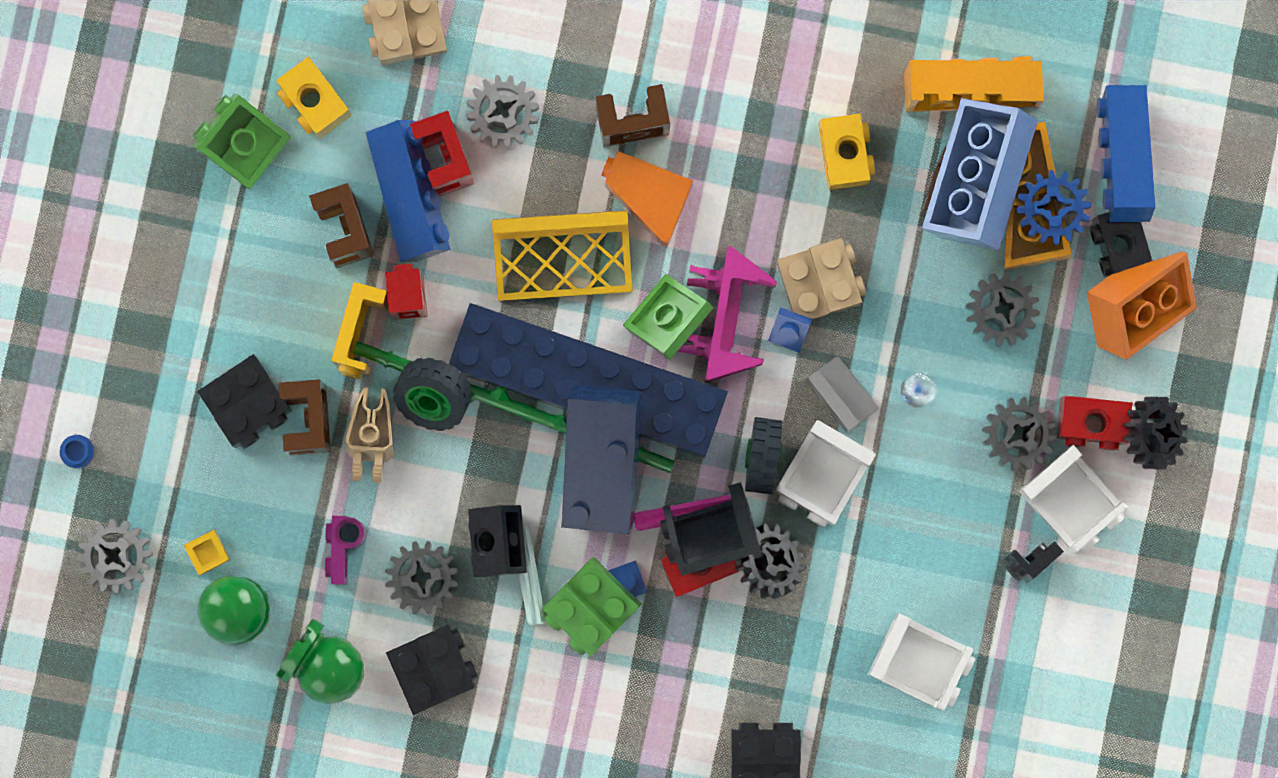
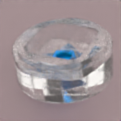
(918, 389)

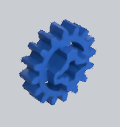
(1055, 222)

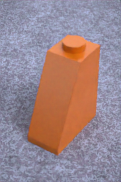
(648, 193)

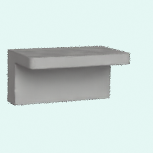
(842, 394)

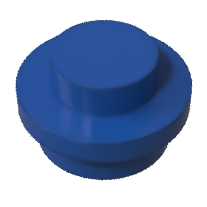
(76, 451)

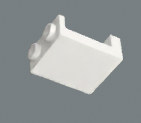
(824, 474)
(1073, 501)
(921, 662)

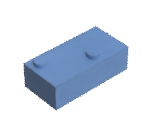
(980, 173)

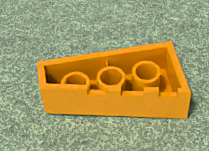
(942, 83)
(1021, 249)

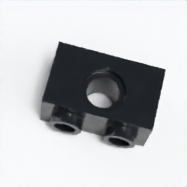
(1104, 232)
(497, 540)

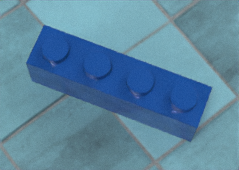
(1127, 153)
(407, 191)

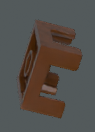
(633, 126)
(342, 201)
(315, 417)

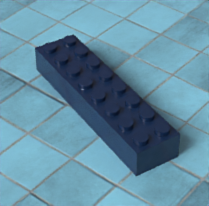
(550, 364)

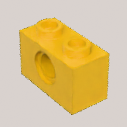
(306, 79)
(840, 171)

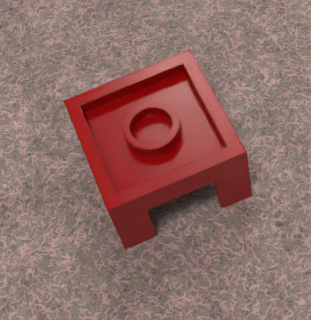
(437, 130)

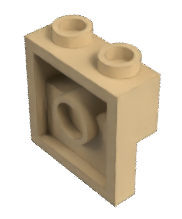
(404, 29)
(821, 280)

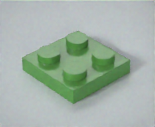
(668, 316)

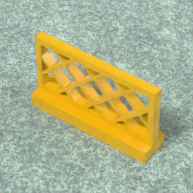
(558, 226)

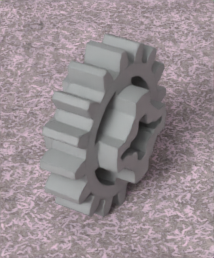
(489, 118)
(124, 544)

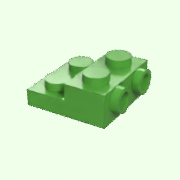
(240, 139)
(590, 607)

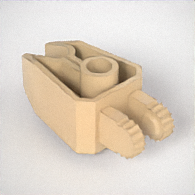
(370, 436)

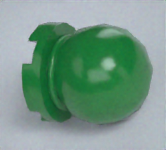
(233, 610)
(325, 666)

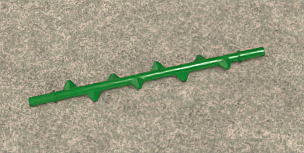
(500, 399)

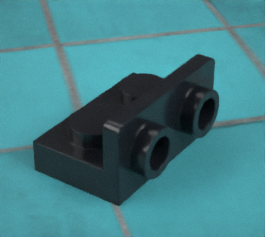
(1037, 560)

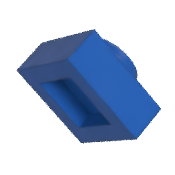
(789, 330)
(630, 578)

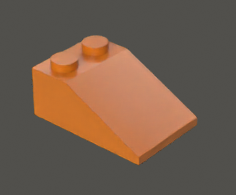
(1141, 304)

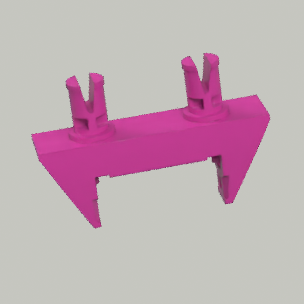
(728, 285)

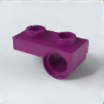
(337, 565)

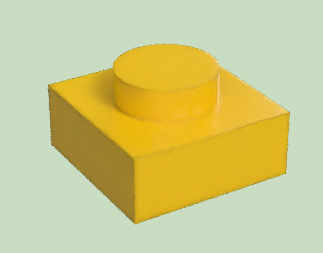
(207, 552)

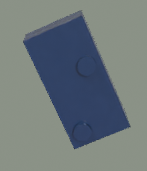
(601, 459)

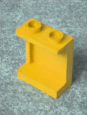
(359, 300)

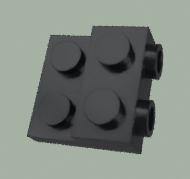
(245, 402)
(432, 669)
(765, 751)

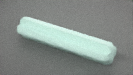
(530, 584)

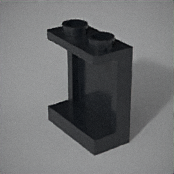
(711, 534)

